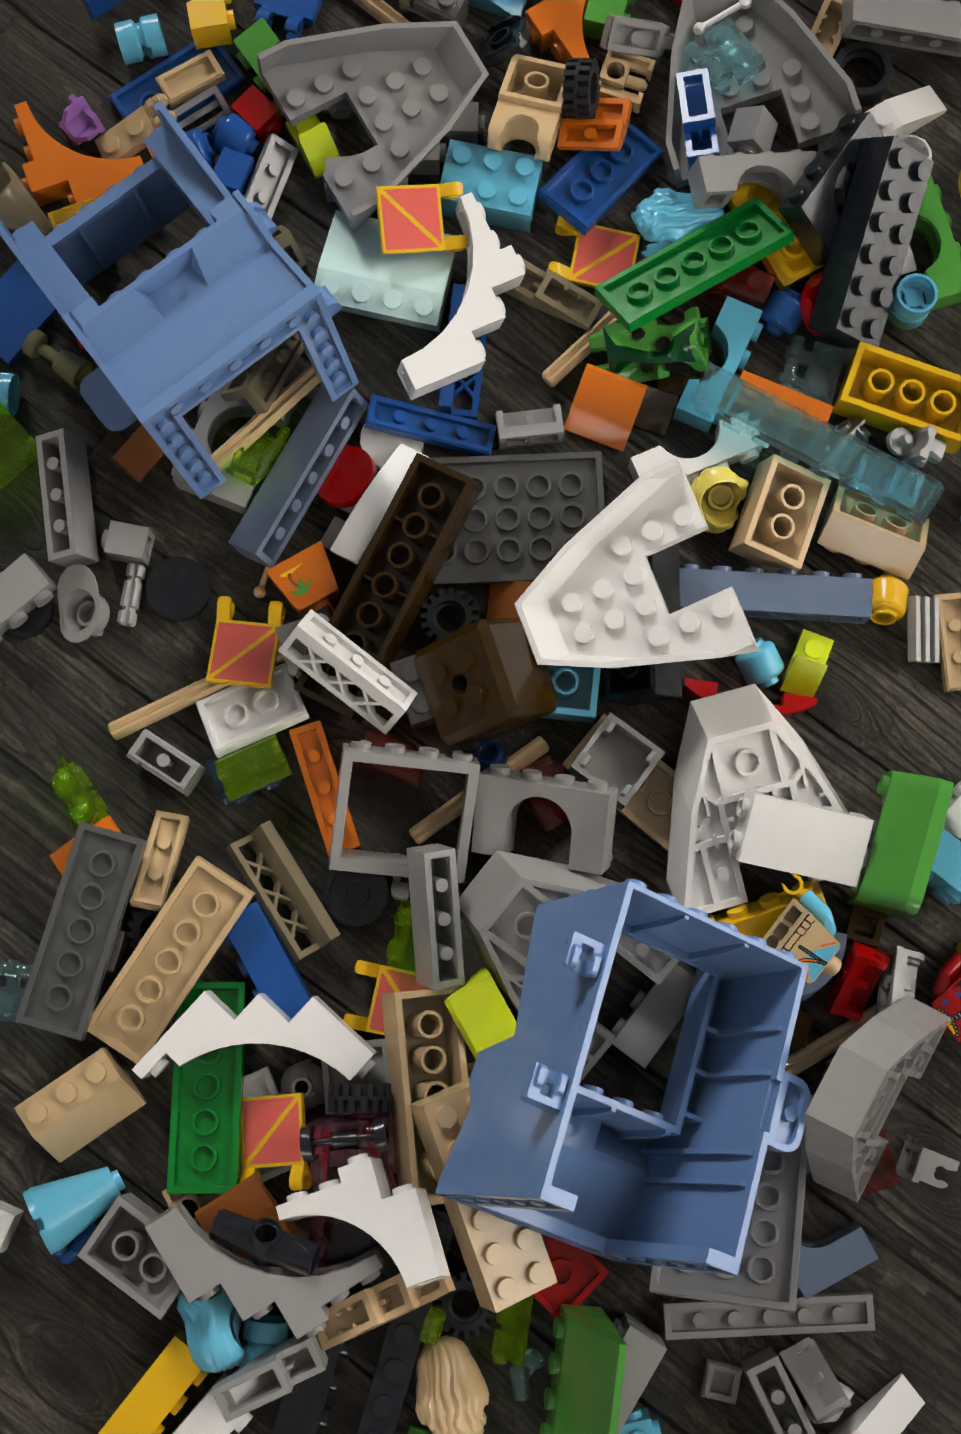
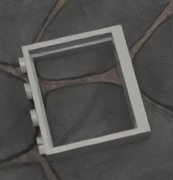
(396, 755)

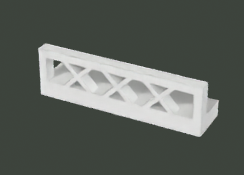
(352, 667)

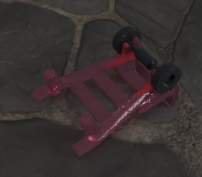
(343, 1131)

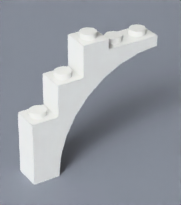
(489, 273)

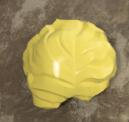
(718, 494)

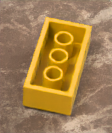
(901, 393)

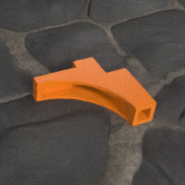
(560, 27)
(61, 173)

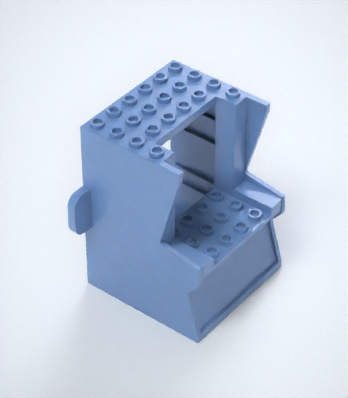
(190, 316)
(591, 1166)

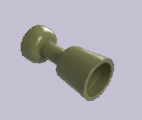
(65, 363)

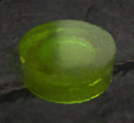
(433, 1326)

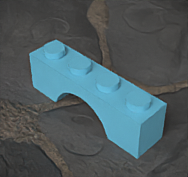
(732, 331)

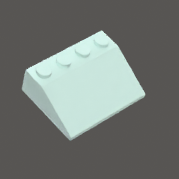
(385, 287)

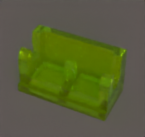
(259, 458)
(252, 768)

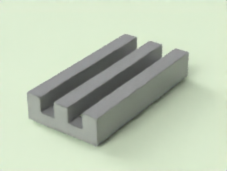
(207, 108)
(923, 629)

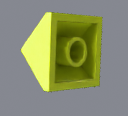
(481, 1012)

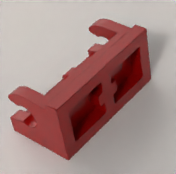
(856, 981)

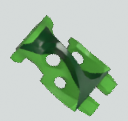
(688, 344)

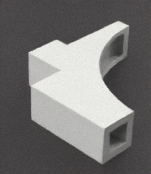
(397, 1222)

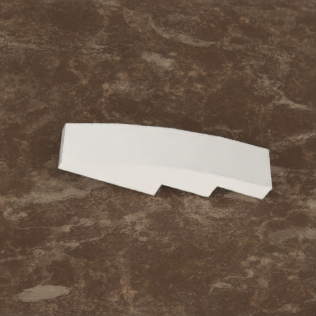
(372, 506)

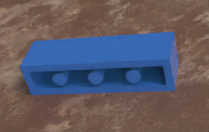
(267, 960)

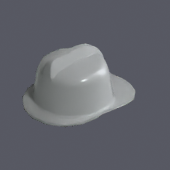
(80, 606)

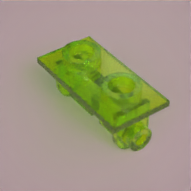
(401, 947)
(512, 1338)

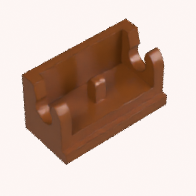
(138, 454)

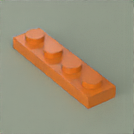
(321, 781)

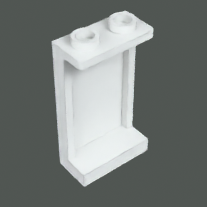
(800, 838)

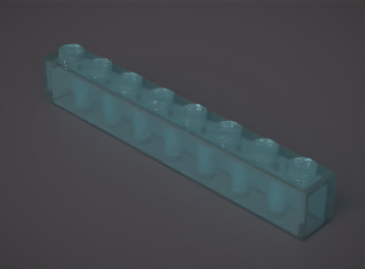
(816, 444)

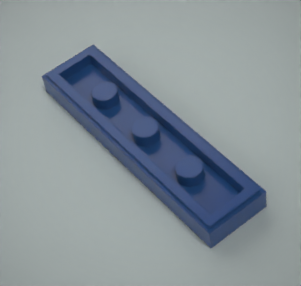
(430, 426)

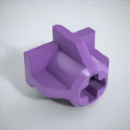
(79, 122)

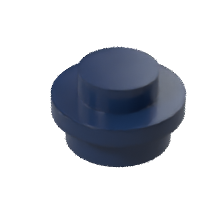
(491, 753)

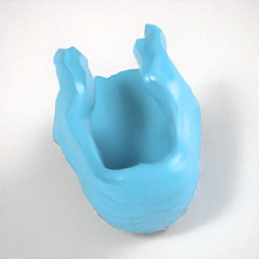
(669, 217)
(212, 1332)

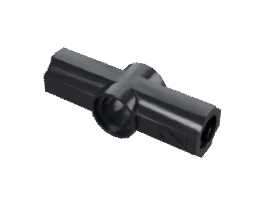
(249, 1237)

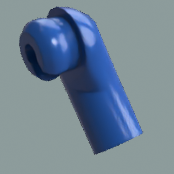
(70, 1251)

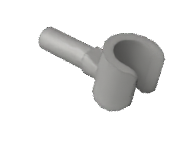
(399, 889)

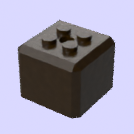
(484, 682)

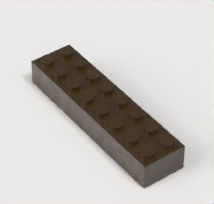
(398, 568)

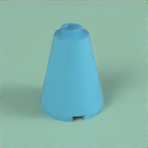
(71, 1204)

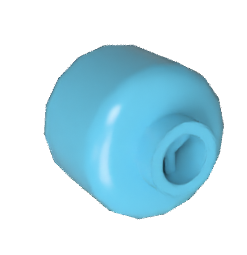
(761, 666)

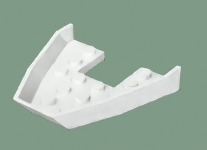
(602, 600)
(729, 747)

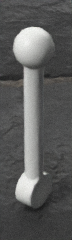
(699, 27)

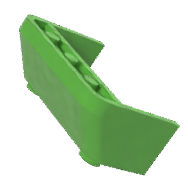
(903, 844)

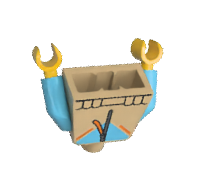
(808, 932)

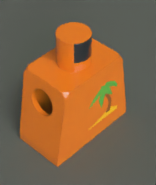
(307, 581)

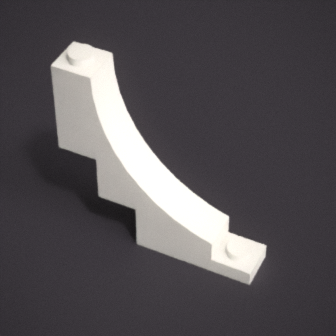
(213, 1025)

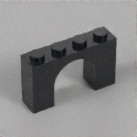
(811, 201)

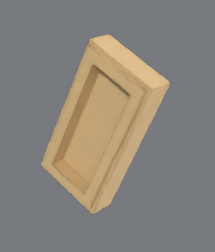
(190, 78)

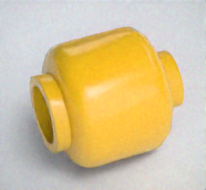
(888, 599)

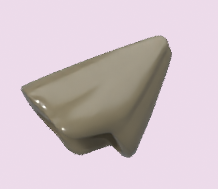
(18, 205)

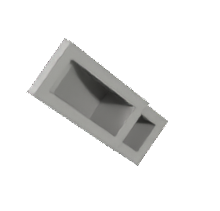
(269, 1376)

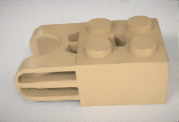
(529, 106)

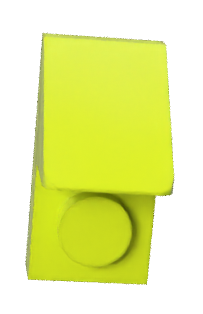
(314, 143)
(807, 664)

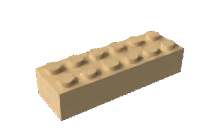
(422, 1058)
(500, 1256)

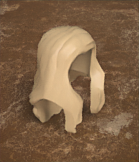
(450, 1388)

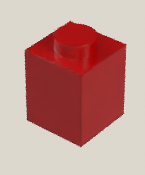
(259, 113)

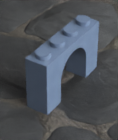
(833, 1258)

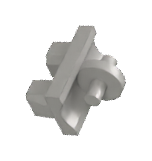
(915, 447)

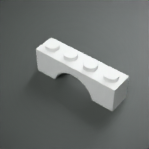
(727, 450)

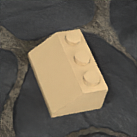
(779, 514)
(872, 534)
(81, 1104)

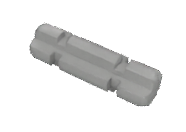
(131, 595)

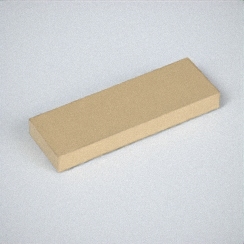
(950, 640)
(160, 861)

